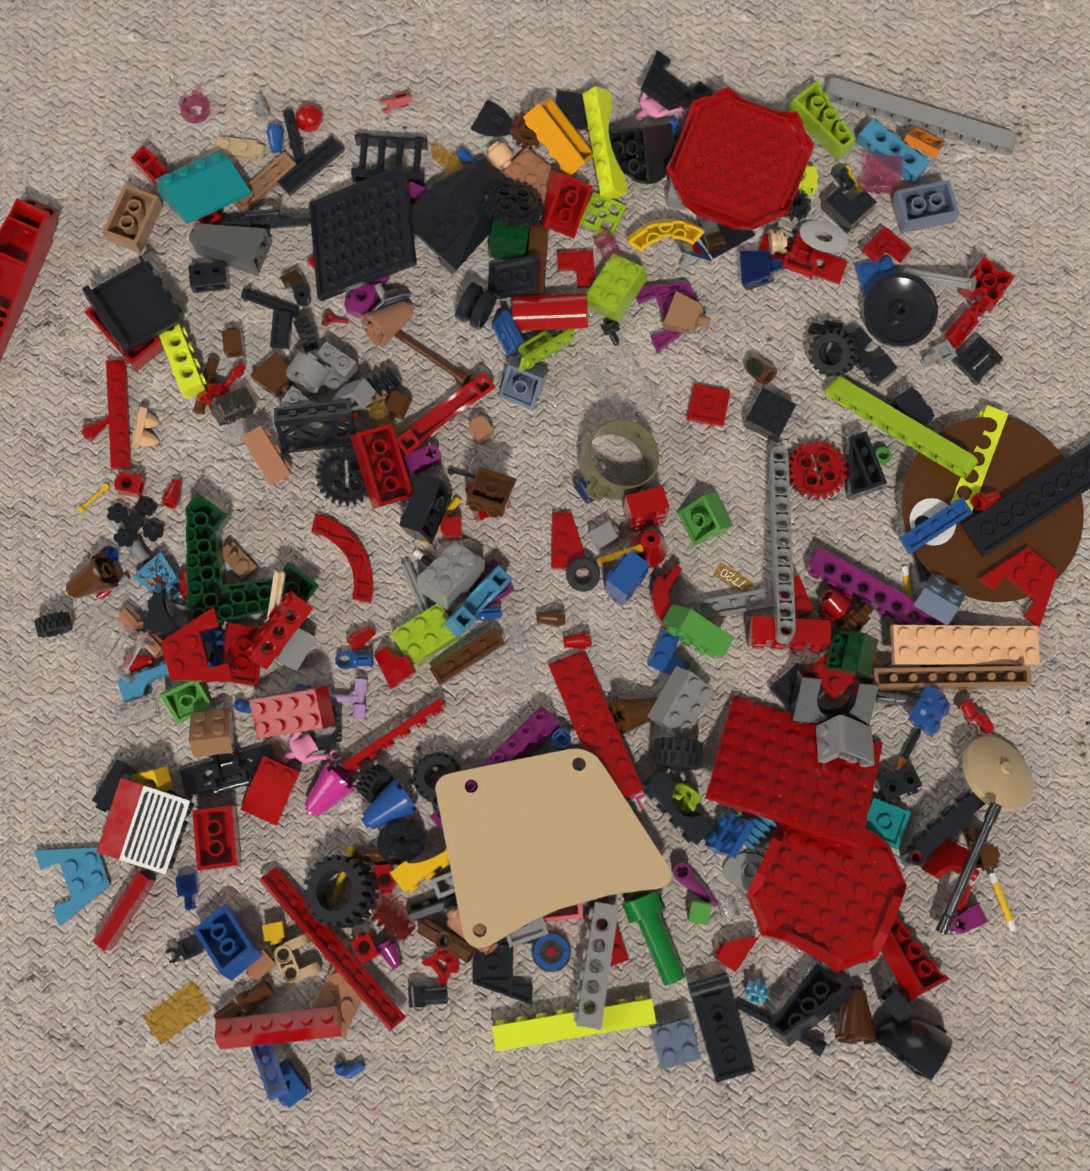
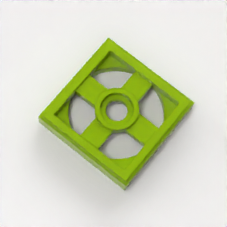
(595, 198)

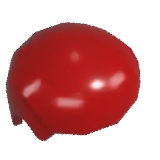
(309, 117)

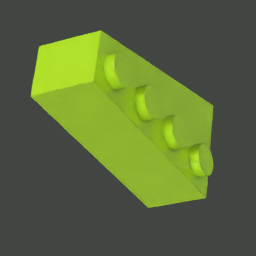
(823, 121)

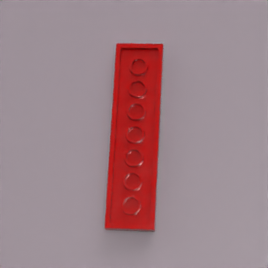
(594, 720)

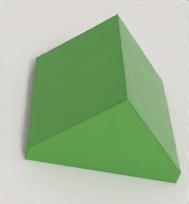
(186, 699)

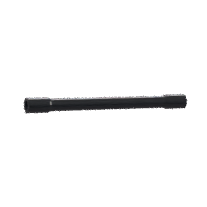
(948, 915)

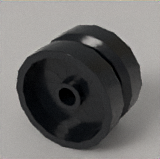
(476, 306)

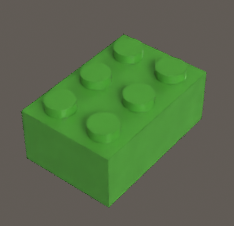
(697, 631)

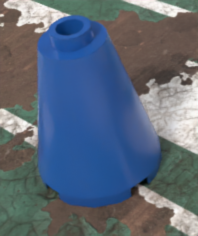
(388, 806)

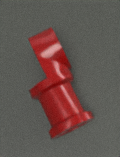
(973, 714)

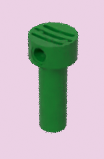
(645, 910)

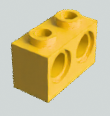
(156, 778)

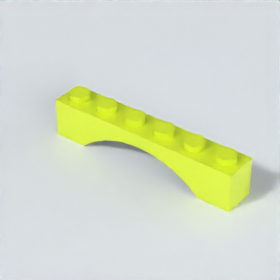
(609, 174)

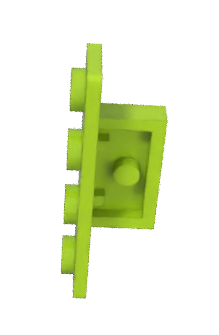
(542, 346)

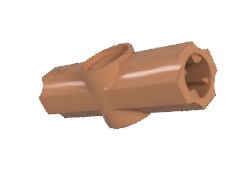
(131, 618)

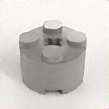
(307, 371)

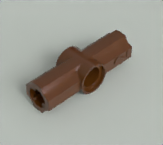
(437, 933)
(245, 1001)

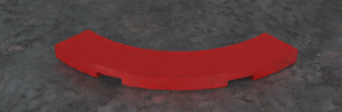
(353, 551)

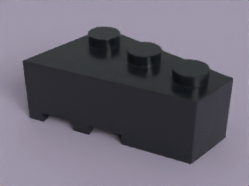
(863, 467)

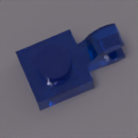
(186, 887)

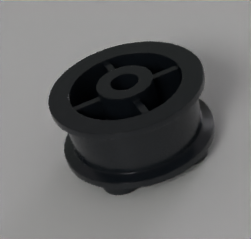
(400, 841)

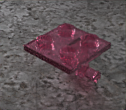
(883, 174)

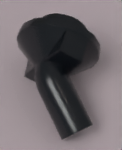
(610, 328)

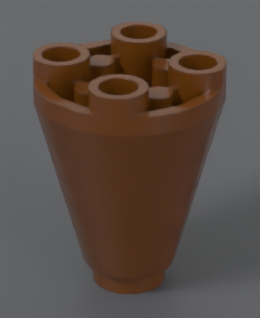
(631, 711)

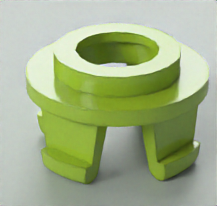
(690, 795)

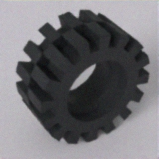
(306, 334)
(53, 624)
(373, 781)

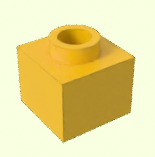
(274, 932)

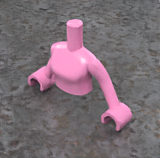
(655, 110)
(304, 748)

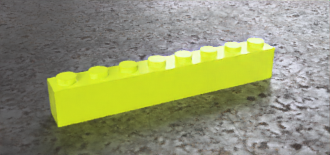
(561, 1025)

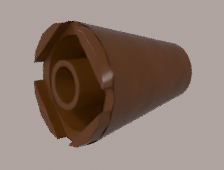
(94, 577)
(855, 1020)

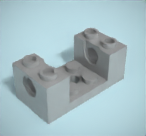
(342, 372)

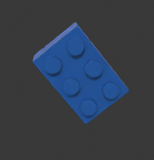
(626, 578)
(228, 942)

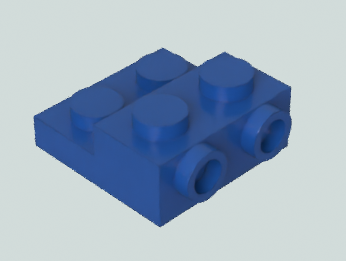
(729, 834)

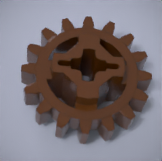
(523, 135)
(856, 618)

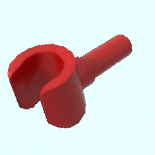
(330, 318)

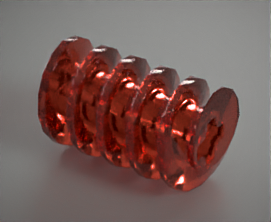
(393, 923)

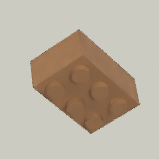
(132, 218)

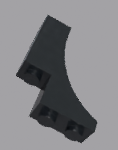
(161, 623)

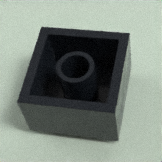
(769, 415)

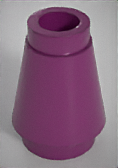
(389, 951)

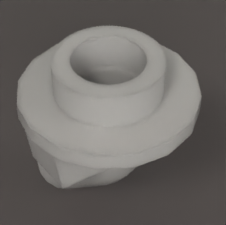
(260, 109)

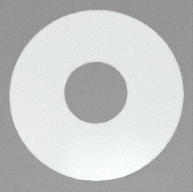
(837, 244)

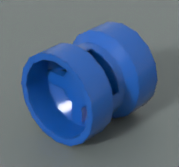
(563, 741)

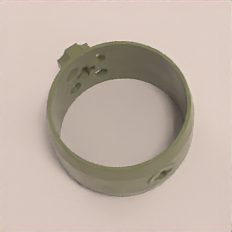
(645, 443)

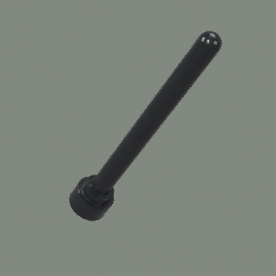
(815, 1045)

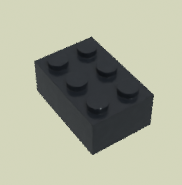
(426, 508)

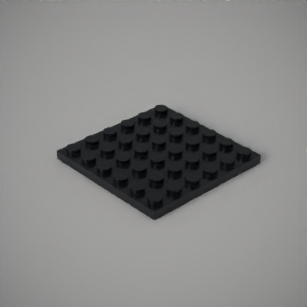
(362, 233)

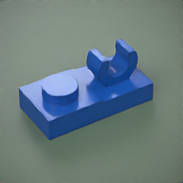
(216, 638)

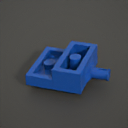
(929, 711)

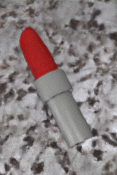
(124, 579)

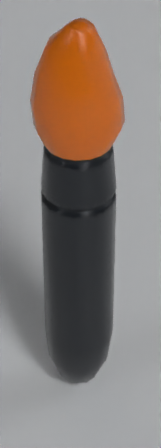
(902, 761)

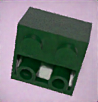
(851, 653)

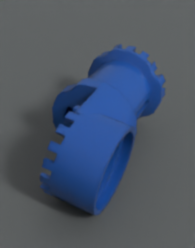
(356, 659)

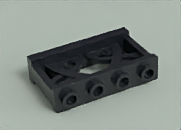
(301, 416)

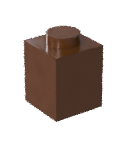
(233, 343)

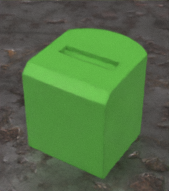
(700, 912)

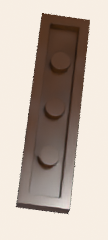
(467, 656)

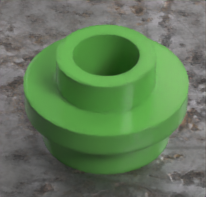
(886, 452)

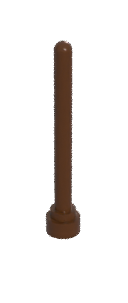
(460, 377)

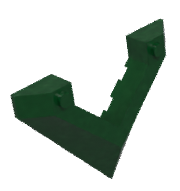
(207, 575)

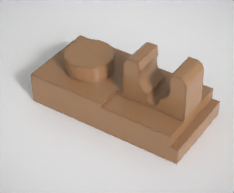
(238, 560)

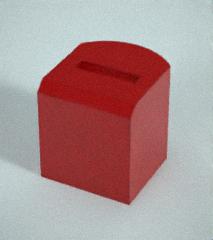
(451, 528)

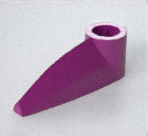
(694, 884)

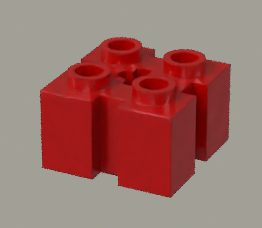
(996, 283)

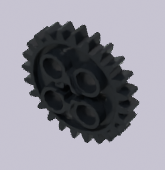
(513, 204)
(329, 477)

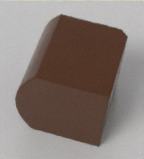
(398, 404)

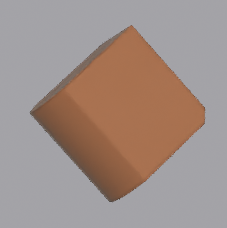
(480, 430)

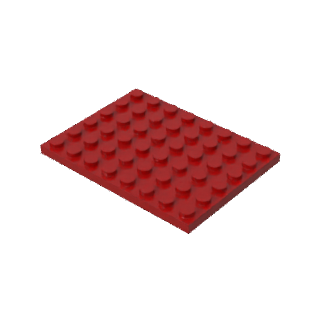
(774, 772)

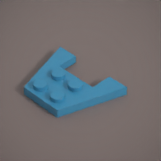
(83, 874)

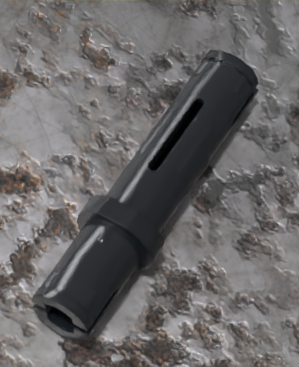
(295, 143)

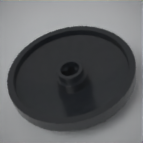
(900, 310)

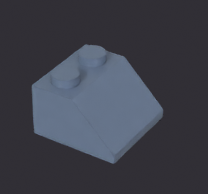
(523, 386)

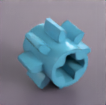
(756, 991)

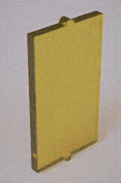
(176, 1013)

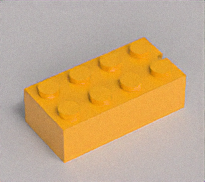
(558, 136)

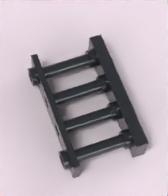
(366, 140)

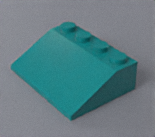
(202, 187)

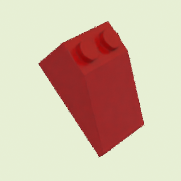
(565, 203)
(270, 790)

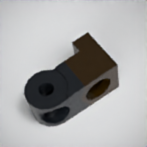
(298, 287)

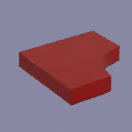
(394, 667)
(945, 858)

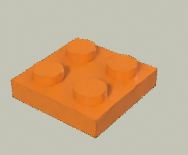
(925, 141)

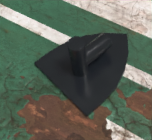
(492, 121)

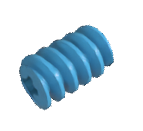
(761, 825)

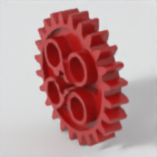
(833, 467)

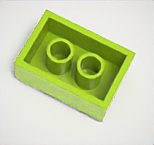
(616, 287)
(424, 635)

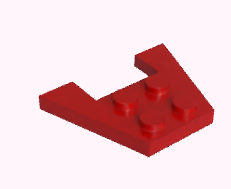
(1031, 576)
(187, 656)

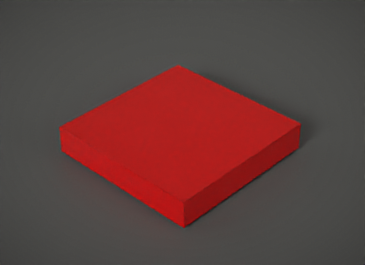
(708, 405)

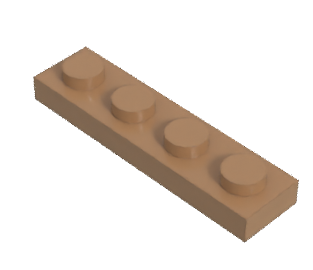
(265, 181)

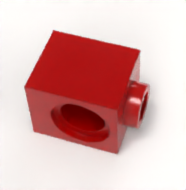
(135, 490)
(379, 871)
(373, 951)

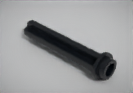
(268, 302)

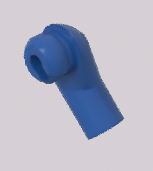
(676, 130)
(242, 705)
(348, 1071)

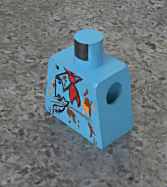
(159, 577)

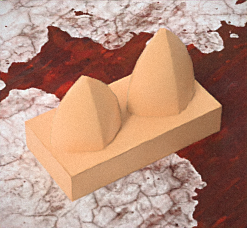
(142, 437)

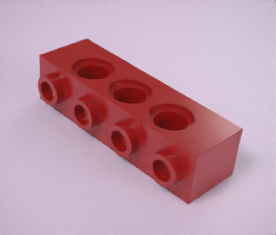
(277, 640)

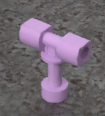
(355, 698)

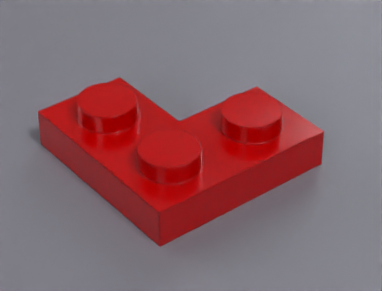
(887, 243)
(578, 261)

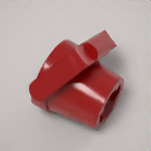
(836, 604)

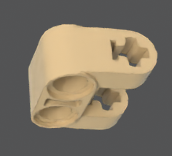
(292, 962)

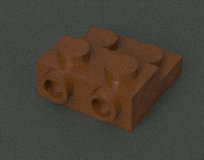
(490, 492)
(989, 855)

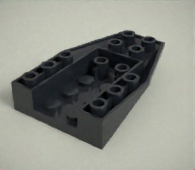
(453, 216)

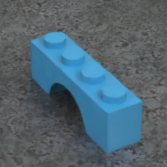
(476, 601)
(142, 682)

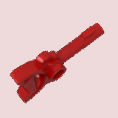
(220, 389)
(451, 963)

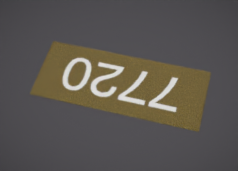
(732, 578)

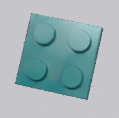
(887, 822)

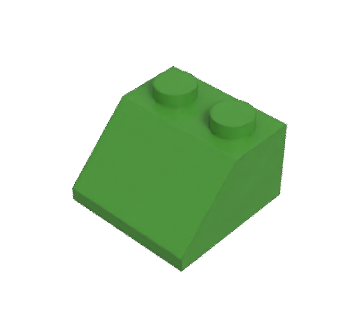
(705, 518)

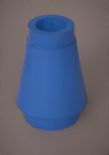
(275, 137)

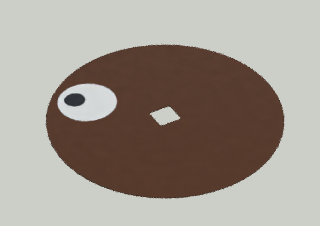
(1015, 462)

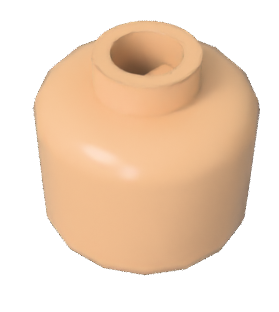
(500, 155)

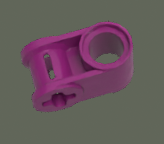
(420, 459)
(969, 918)

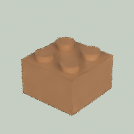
(211, 732)

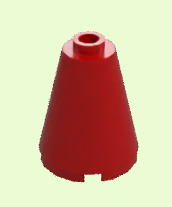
(653, 547)

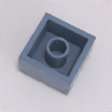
(940, 598)
(675, 1043)

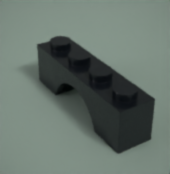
(661, 788)

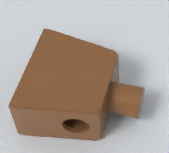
(685, 315)

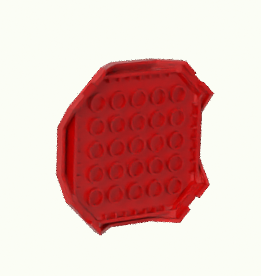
(739, 161)
(827, 895)

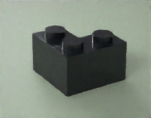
(848, 213)

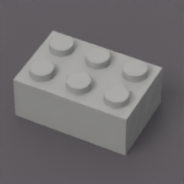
(451, 575)
(680, 703)

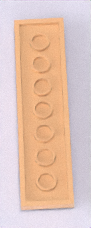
(964, 645)

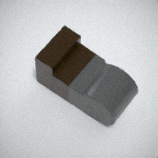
(712, 235)

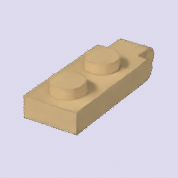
(240, 148)

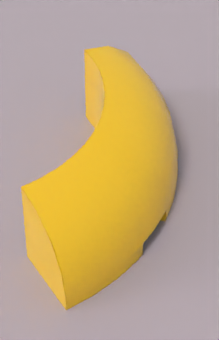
(662, 228)

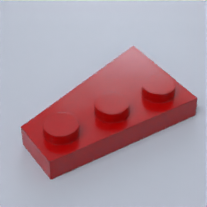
(565, 541)

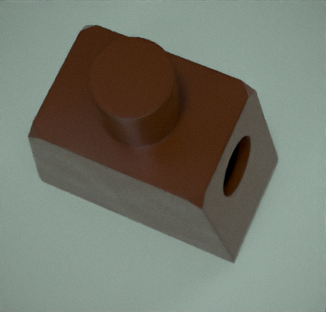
(272, 376)

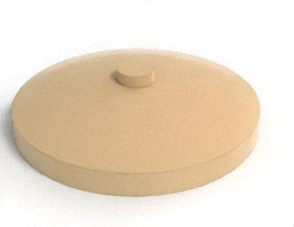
(997, 773)

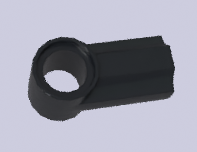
(422, 996)

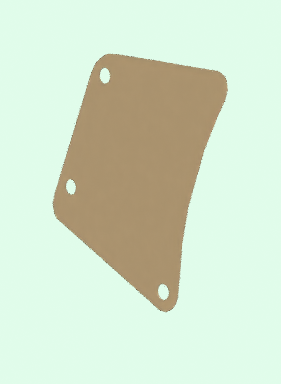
(540, 841)

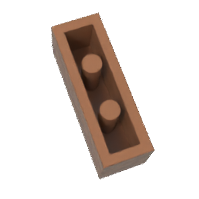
(266, 454)

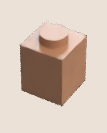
(261, 967)

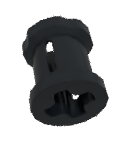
(844, 179)

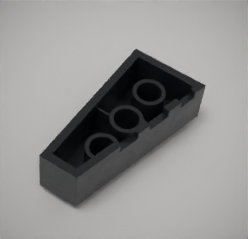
(809, 1004)

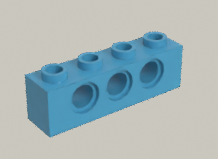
(874, 129)

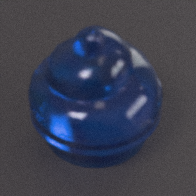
(112, 552)

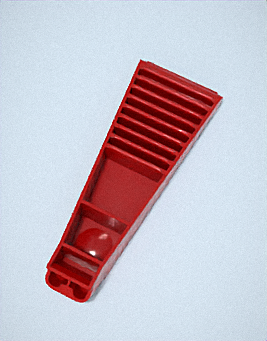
(23, 250)

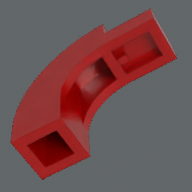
(659, 598)

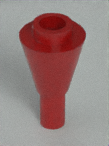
(93, 429)

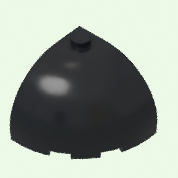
(643, 151)
(915, 1044)

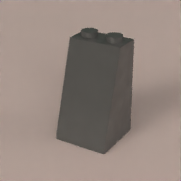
(238, 246)

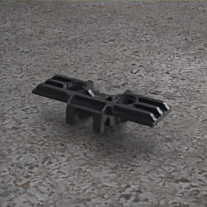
(253, 220)
(224, 766)

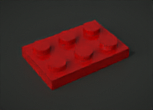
(242, 668)

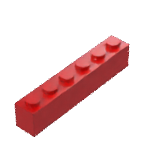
(278, 1028)

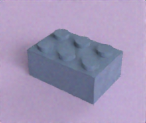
(925, 206)

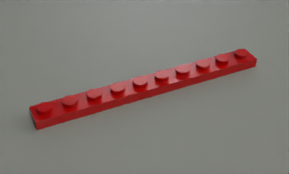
(333, 950)

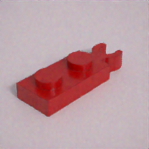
(964, 324)

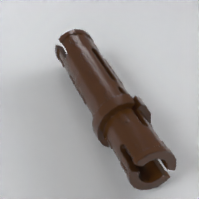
(211, 368)

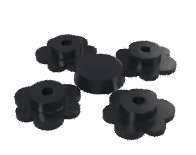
(135, 521)

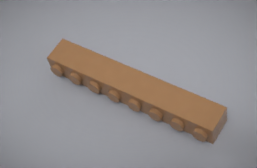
(952, 678)

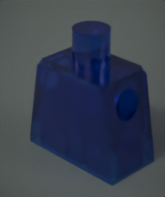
(758, 268)

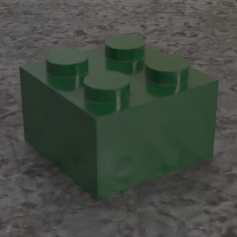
(508, 242)

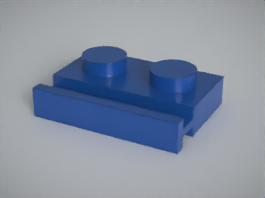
(507, 333)

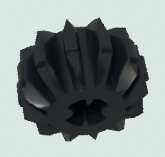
(799, 207)

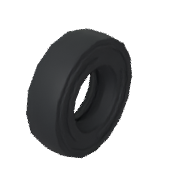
(586, 585)

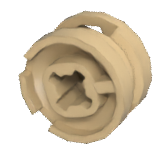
(777, 240)

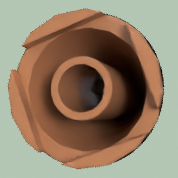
(386, 321)

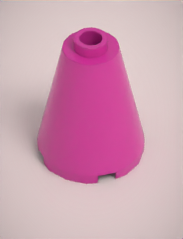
(329, 789)

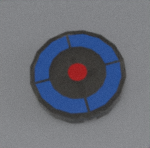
(551, 952)

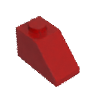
(734, 952)

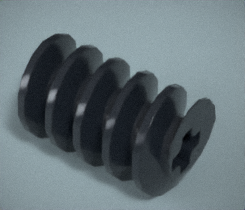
(384, 381)

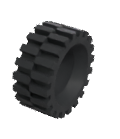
(362, 891)

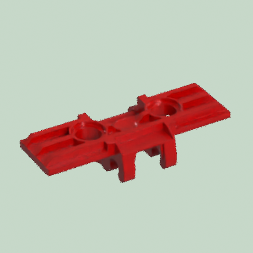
(806, 255)

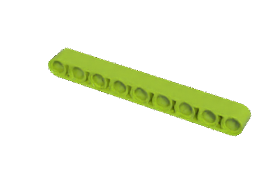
(901, 427)

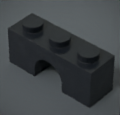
(876, 369)

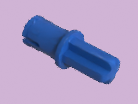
(490, 613)

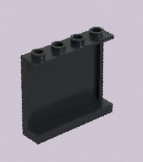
(134, 306)

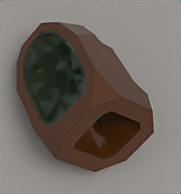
(760, 369)

